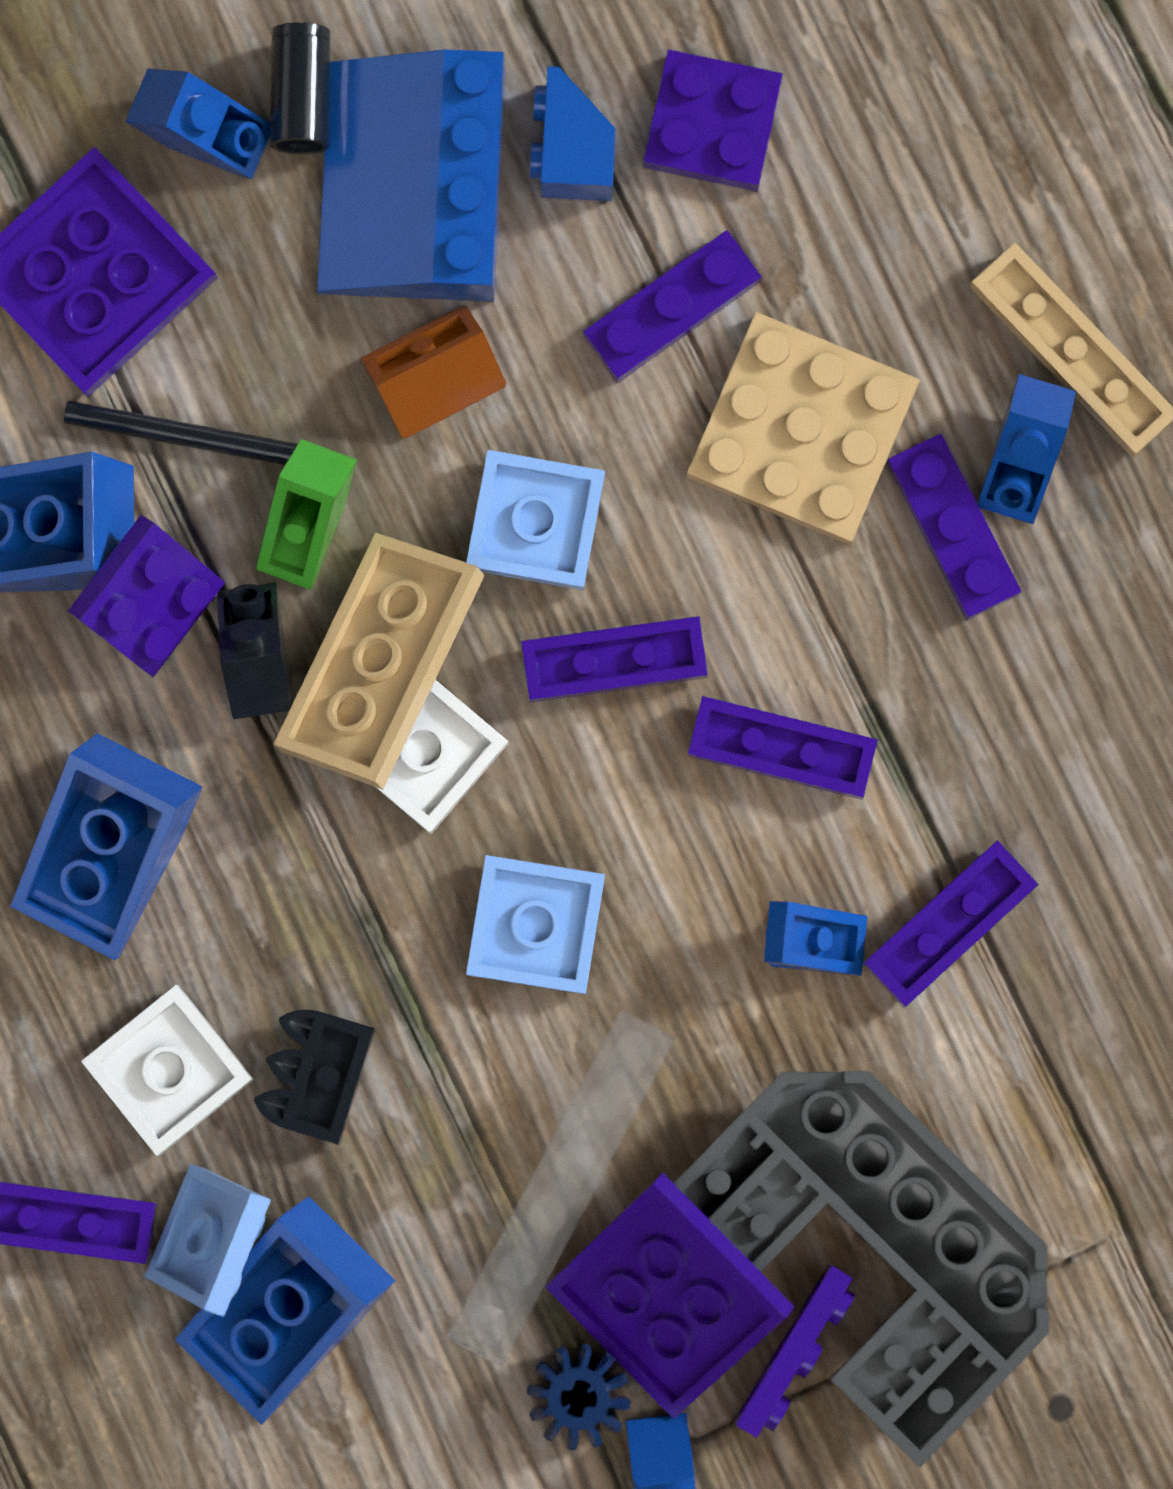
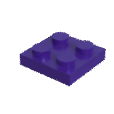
(712, 120)
(146, 596)

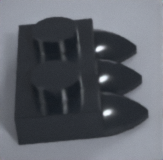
(321, 1075)

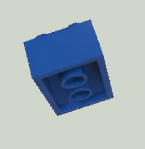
(62, 520)
(104, 844)
(293, 1307)

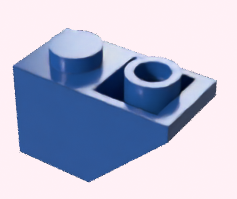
(199, 121)
(576, 144)
(1026, 448)

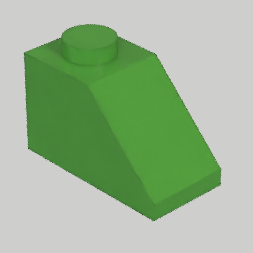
(305, 513)

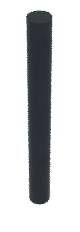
(178, 433)

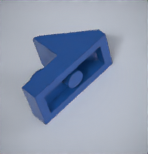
(814, 939)
(661, 1452)

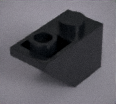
(253, 650)

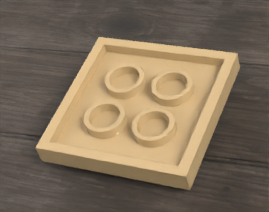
(803, 428)

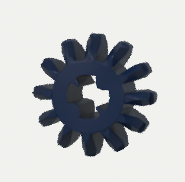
(592, 1412)

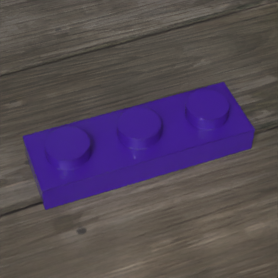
(672, 306)
(953, 527)
(614, 659)
(782, 747)
(950, 924)
(76, 1222)
(796, 1352)

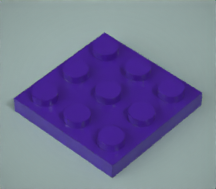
(95, 272)
(669, 1296)

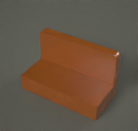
(434, 371)

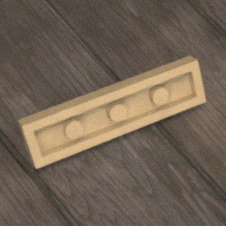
(1073, 349)

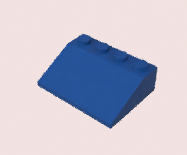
(413, 176)

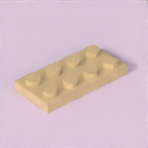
(379, 660)

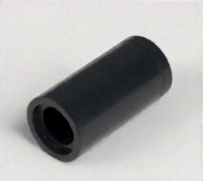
(300, 88)

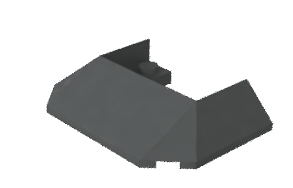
(919, 1209)

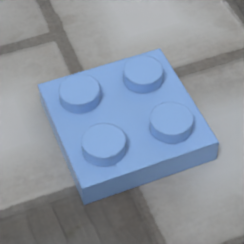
(535, 519)
(535, 924)
(207, 1239)

